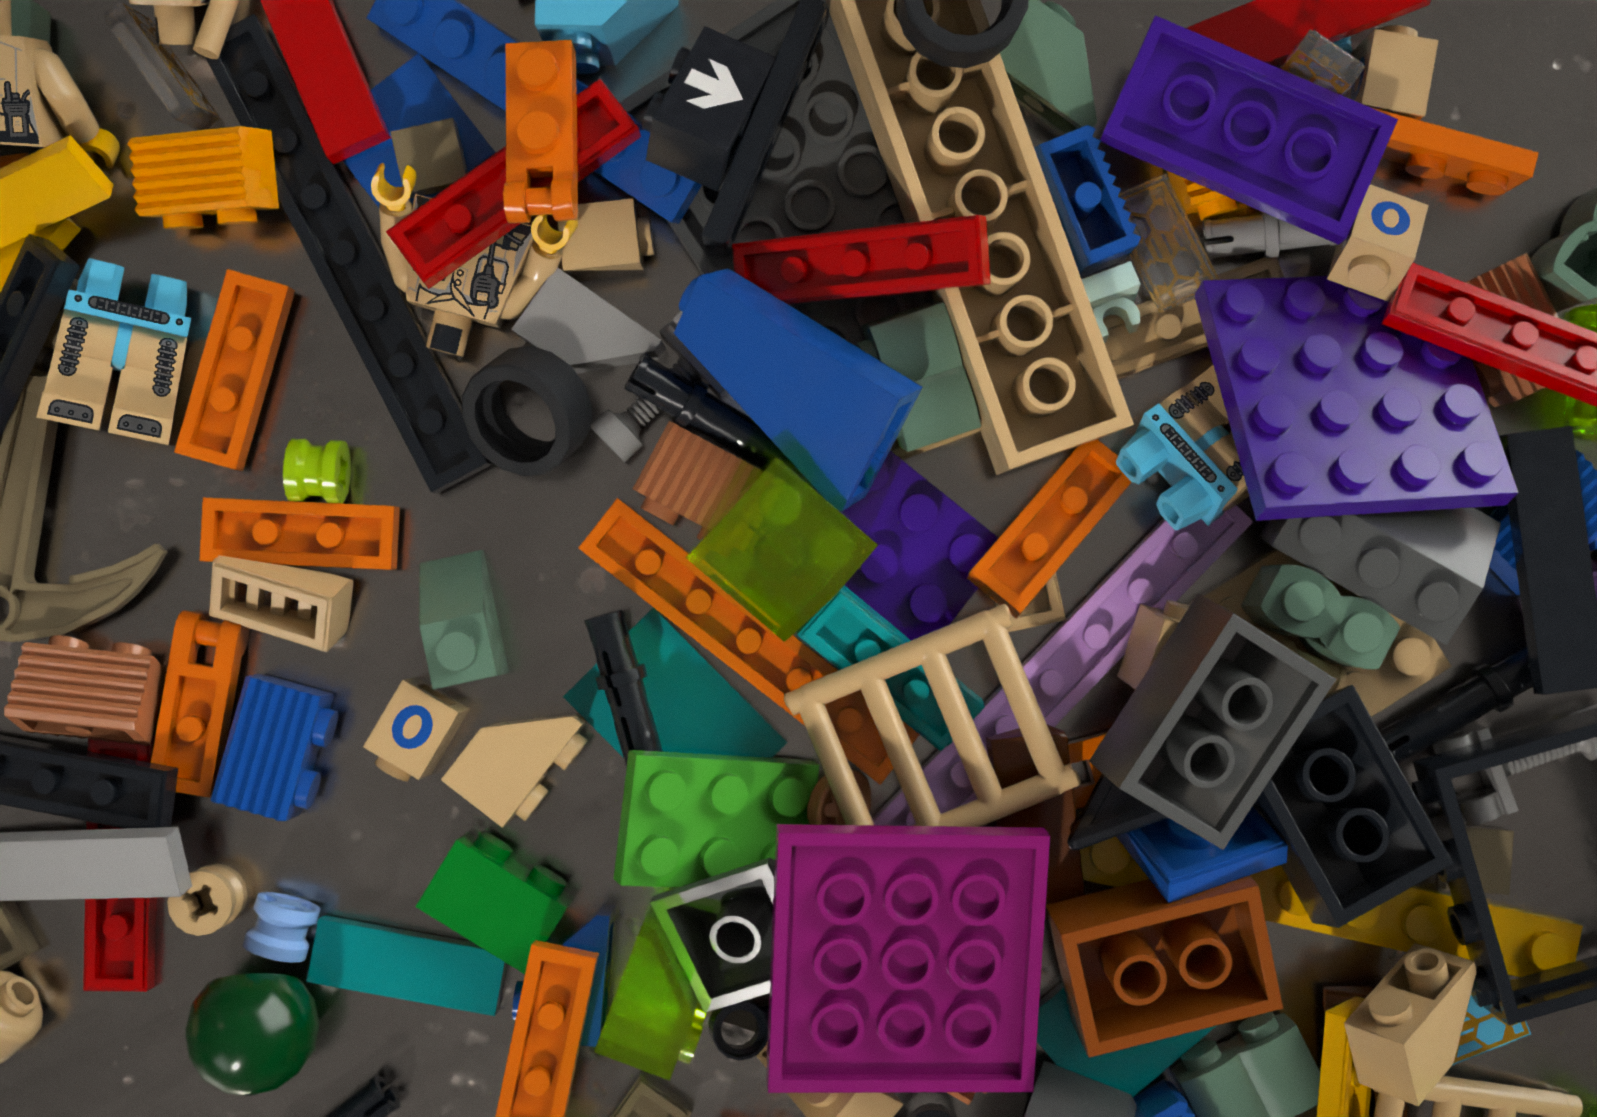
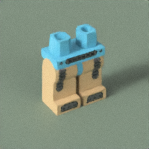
(111, 335)
(1192, 449)

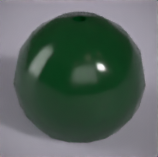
(251, 1032)

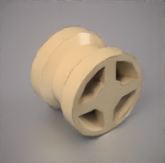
(221, 893)

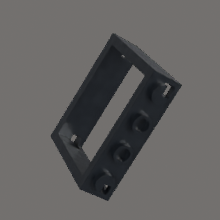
(1470, 916)

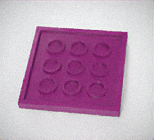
(906, 958)

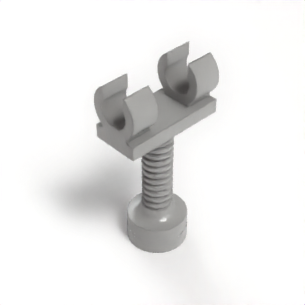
(622, 429)
(1498, 798)

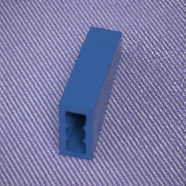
(798, 381)

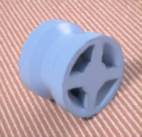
(281, 927)

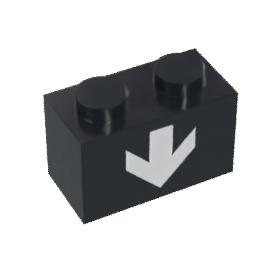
(706, 107)

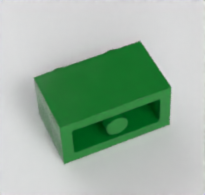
(495, 898)

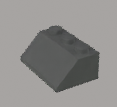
(1410, 563)
(1211, 721)

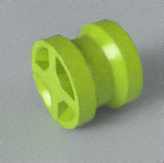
(316, 471)

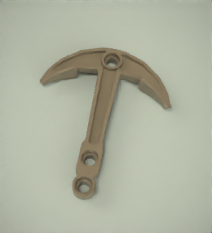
(25, 469)

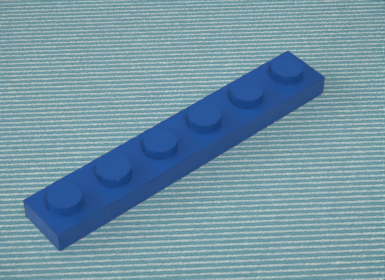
(476, 55)

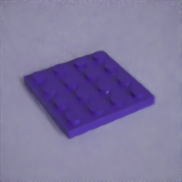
(1345, 409)

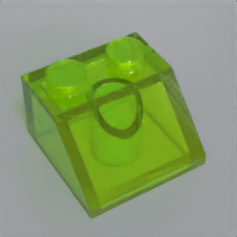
(781, 549)
(654, 1008)

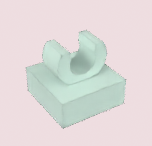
(1114, 294)

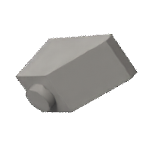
(583, 327)

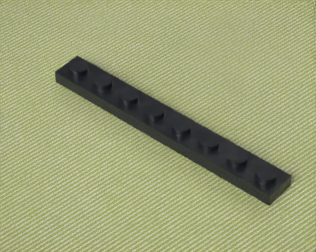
(348, 259)

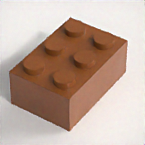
(1160, 967)

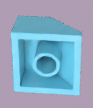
(600, 28)

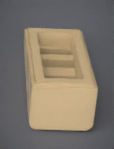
(321, 597)

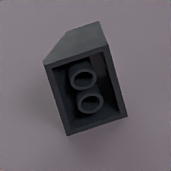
(1348, 816)

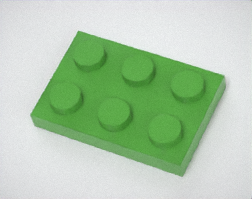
(705, 813)

